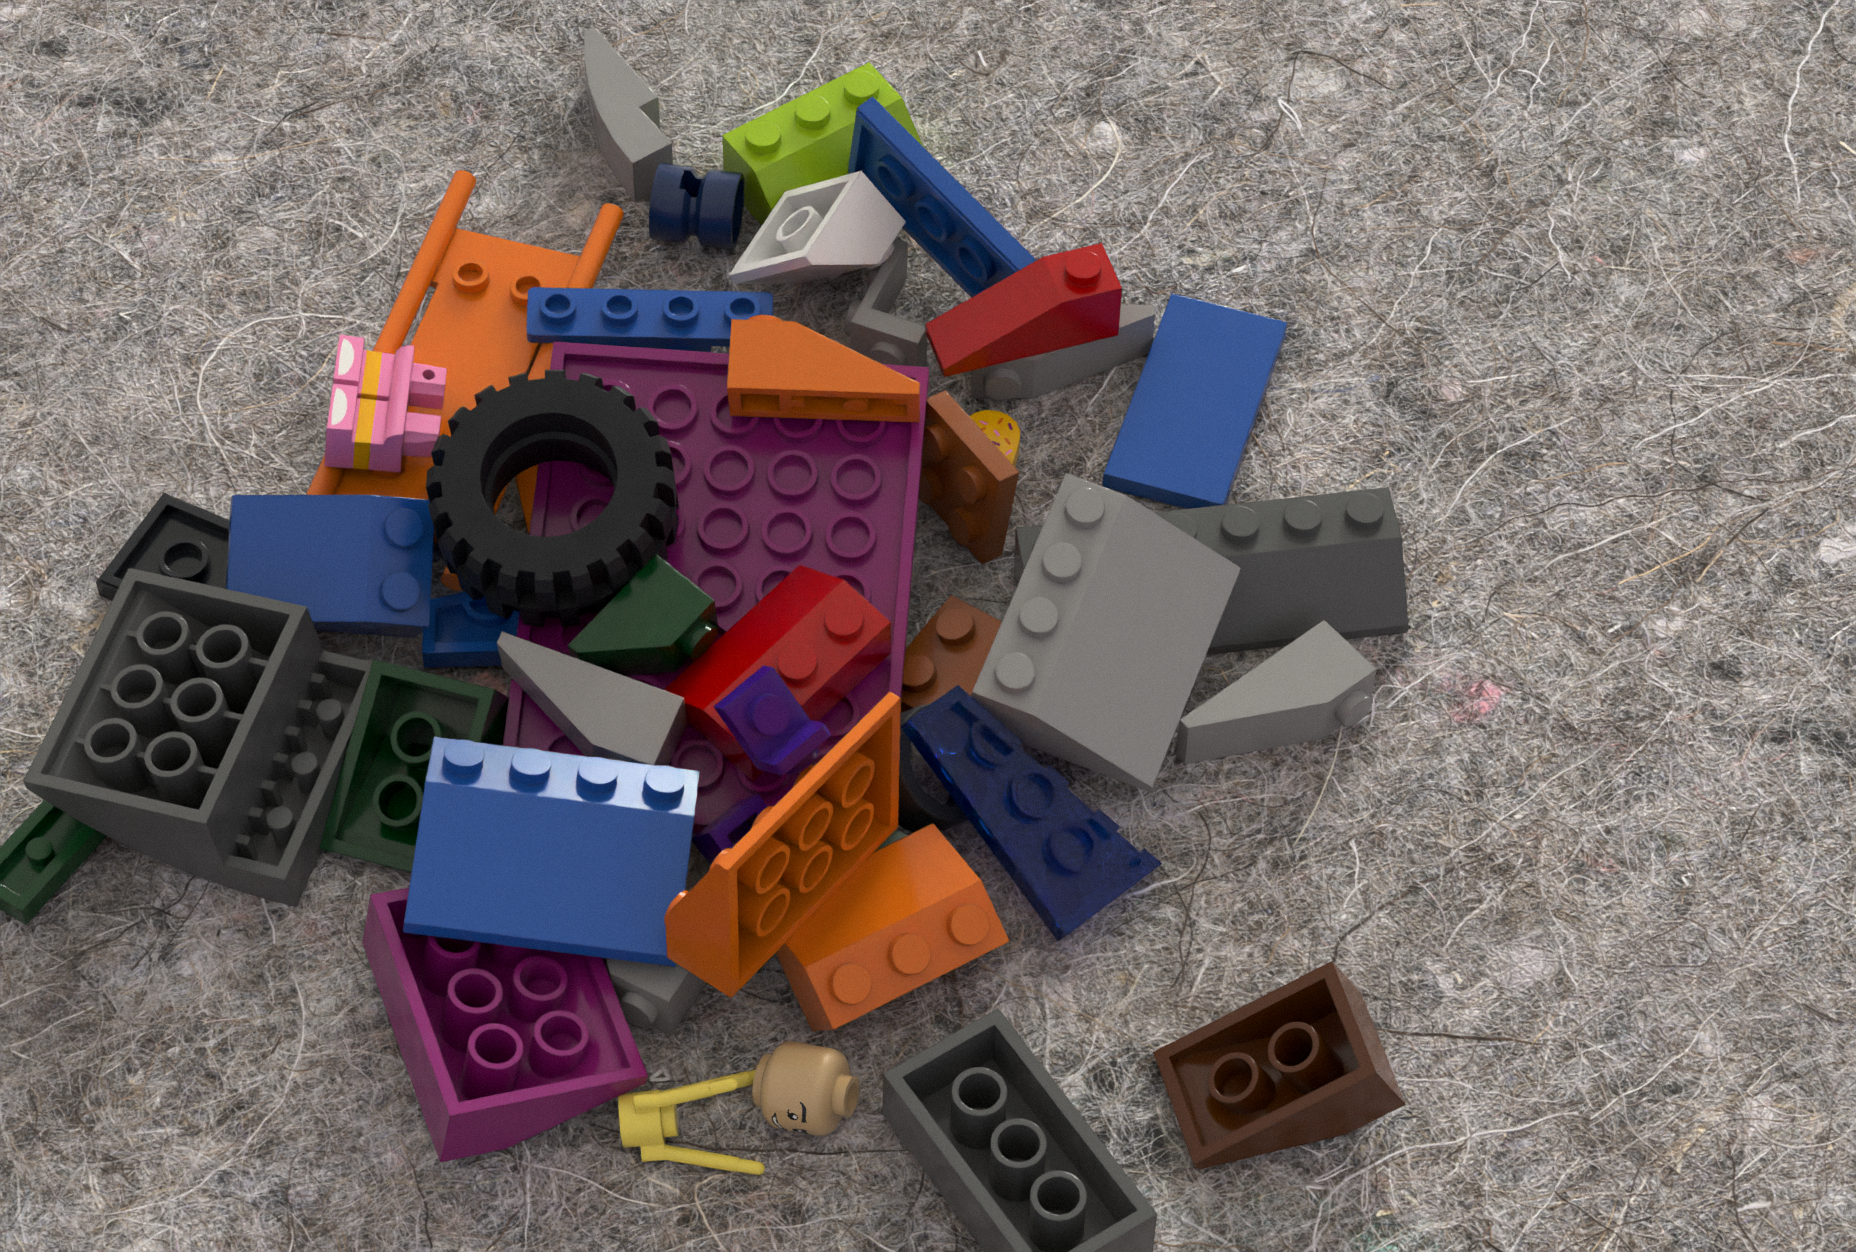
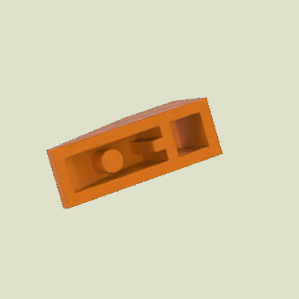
(799, 373)

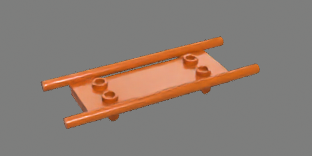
(470, 326)

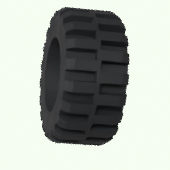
(537, 425)

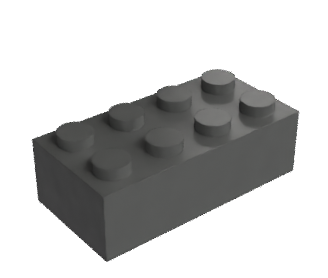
(1012, 1147)

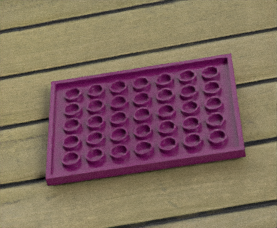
(750, 511)

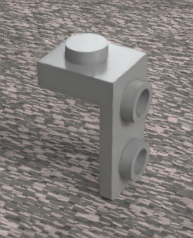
(877, 332)

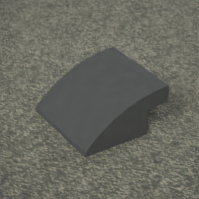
(205, 733)

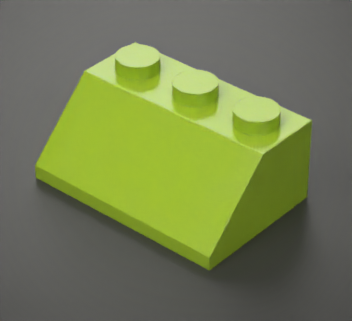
(806, 138)

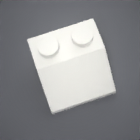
(821, 233)

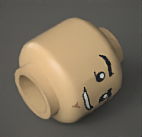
(805, 1088)

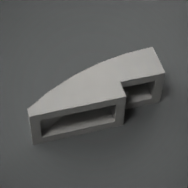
(624, 117)

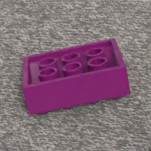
(497, 1032)

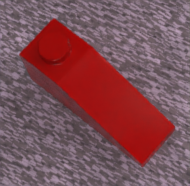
(1035, 311)

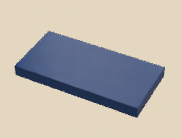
(933, 203)
(1195, 404)

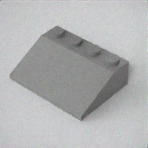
(1105, 634)

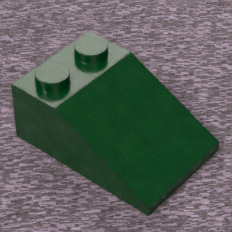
(389, 756)

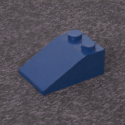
(345, 557)

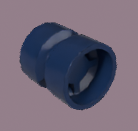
(696, 206)

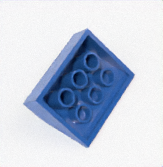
(550, 850)

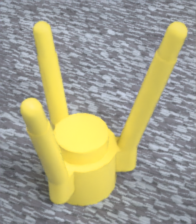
(653, 1115)

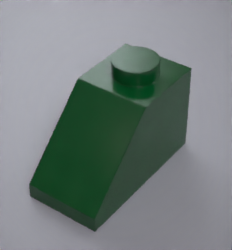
(650, 624)

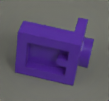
(771, 724)

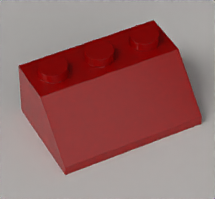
(812, 633)

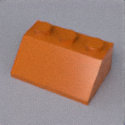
(890, 930)

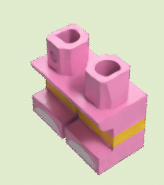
(370, 407)

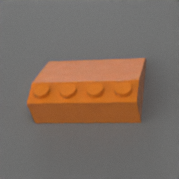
(791, 857)

